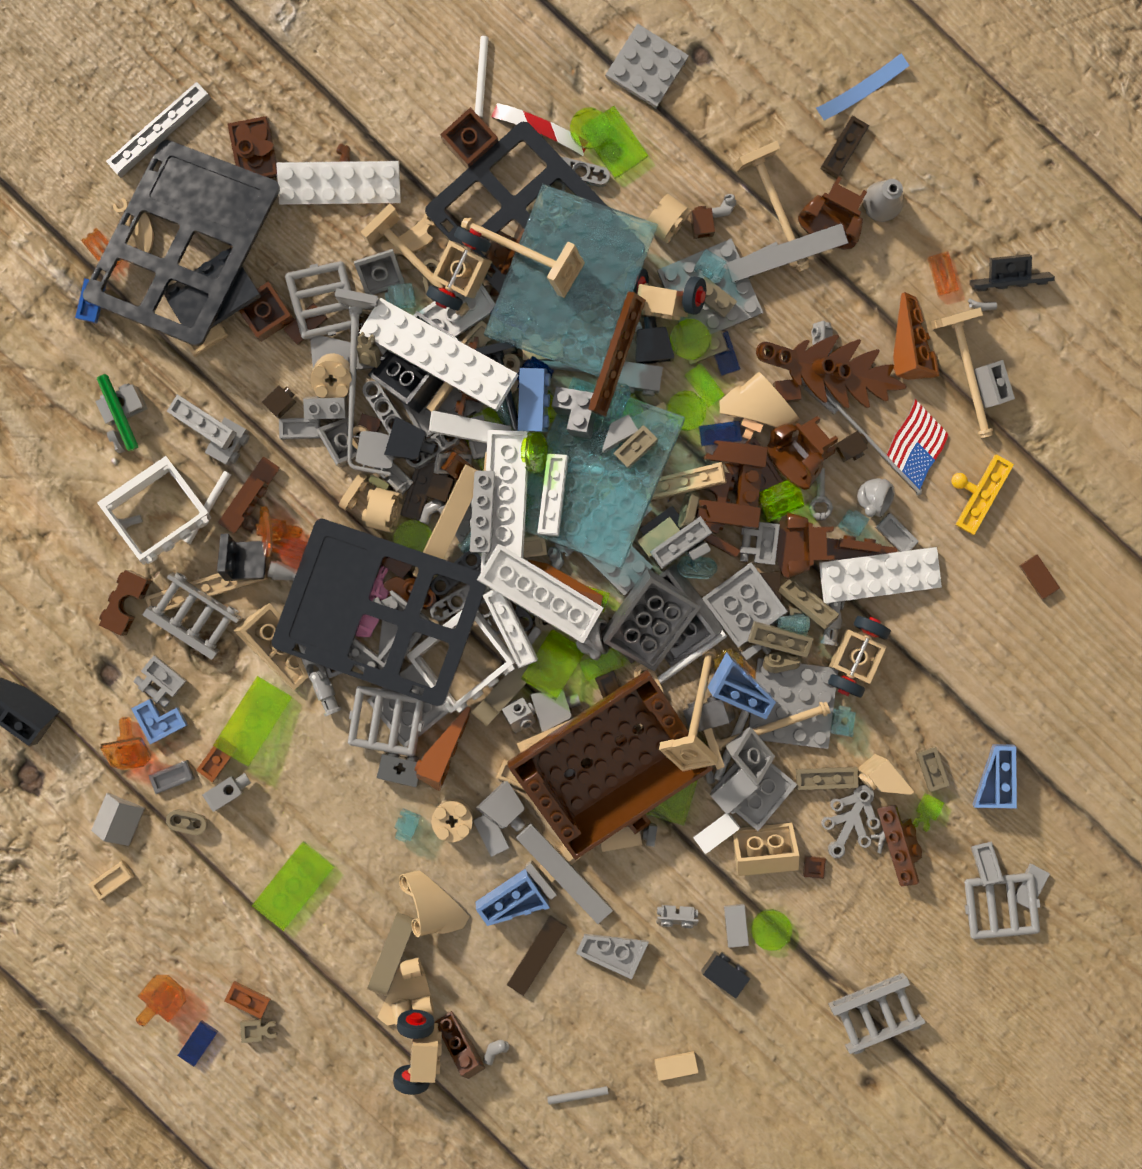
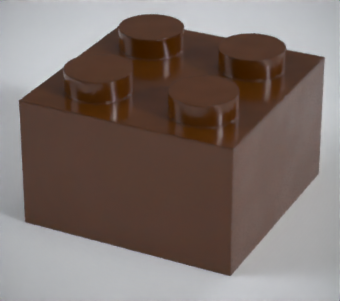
(469, 138)
(266, 313)

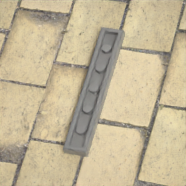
(158, 129)
(786, 253)
(564, 873)

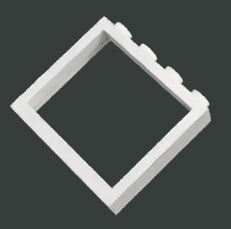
(136, 485)
(430, 677)

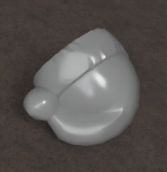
(876, 496)
(594, 642)

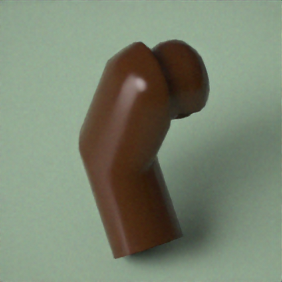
(345, 152)

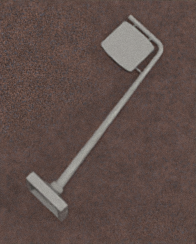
(371, 444)

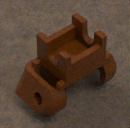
(834, 209)
(800, 457)
(800, 545)

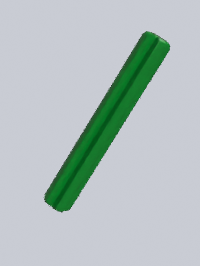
(117, 412)

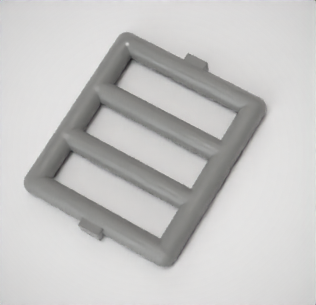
(297, 295)
(371, 743)
(1015, 930)

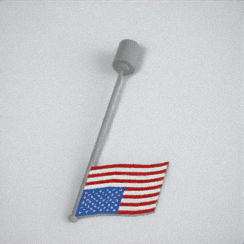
(913, 446)

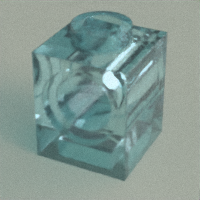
(401, 296)

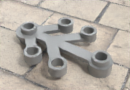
(852, 819)

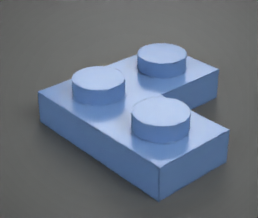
(156, 726)

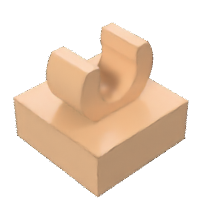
(750, 427)

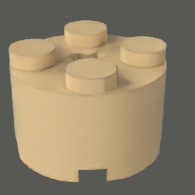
(669, 217)
(323, 384)
(382, 509)
(446, 830)

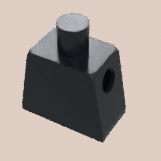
(653, 343)
(407, 442)

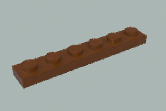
(616, 354)

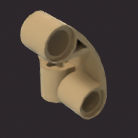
(758, 402)
(434, 907)
(407, 992)

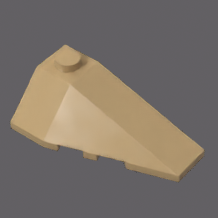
(258, 634)

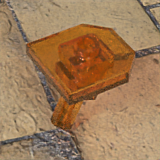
(274, 529)
(128, 750)
(162, 997)

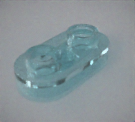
(618, 403)
(698, 567)

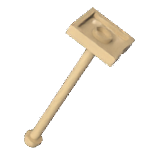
(757, 159)
(381, 226)
(563, 271)
(957, 323)
(716, 745)
(690, 751)

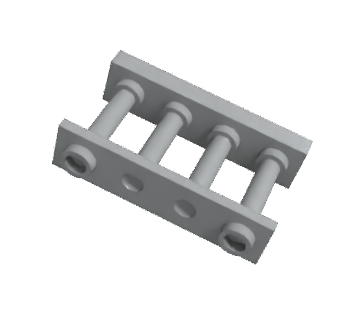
(174, 624)
(879, 993)

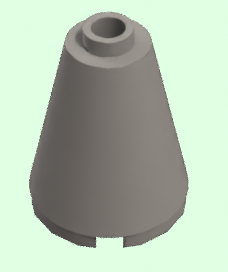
(884, 200)

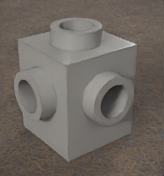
(519, 715)

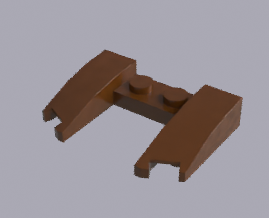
(751, 461)

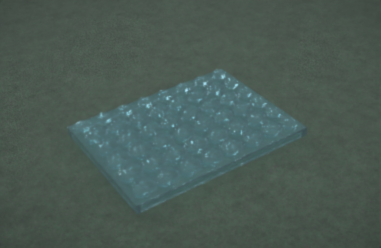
(582, 324)
(601, 495)

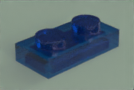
(721, 432)

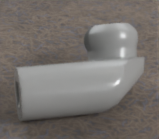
(726, 207)
(429, 509)
(555, 557)
(493, 1049)

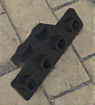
(1011, 271)

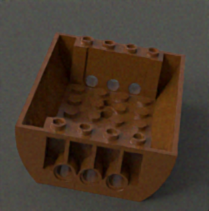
(622, 777)

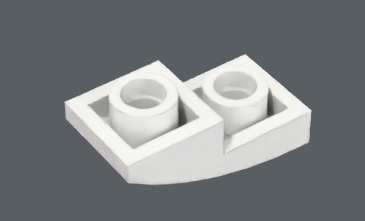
(716, 833)

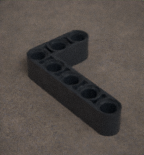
(451, 584)

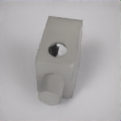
(553, 712)
(218, 797)
(503, 807)

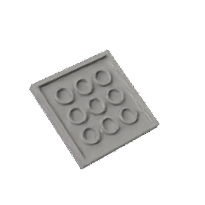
(747, 306)
(795, 693)

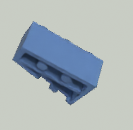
(533, 400)
(739, 688)
(998, 779)
(511, 899)

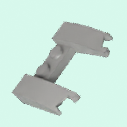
(364, 655)

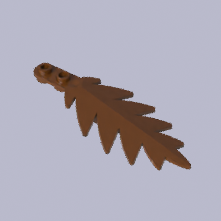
(833, 369)

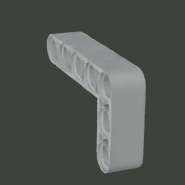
(389, 416)

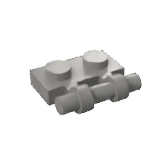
(765, 544)
(163, 676)

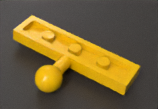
(983, 493)

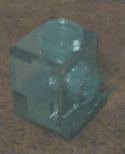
(711, 265)
(853, 522)
(837, 727)
(406, 825)

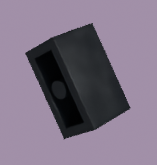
(726, 974)

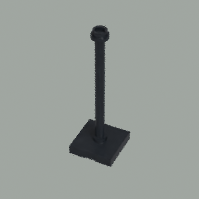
(496, 352)

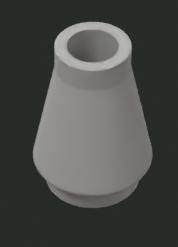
(281, 571)

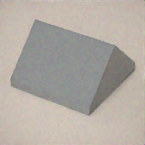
(379, 272)
(336, 441)
(751, 754)
(117, 820)

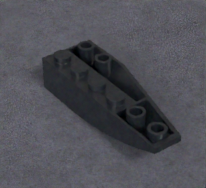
(24, 712)

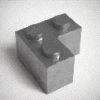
(575, 404)
(713, 714)

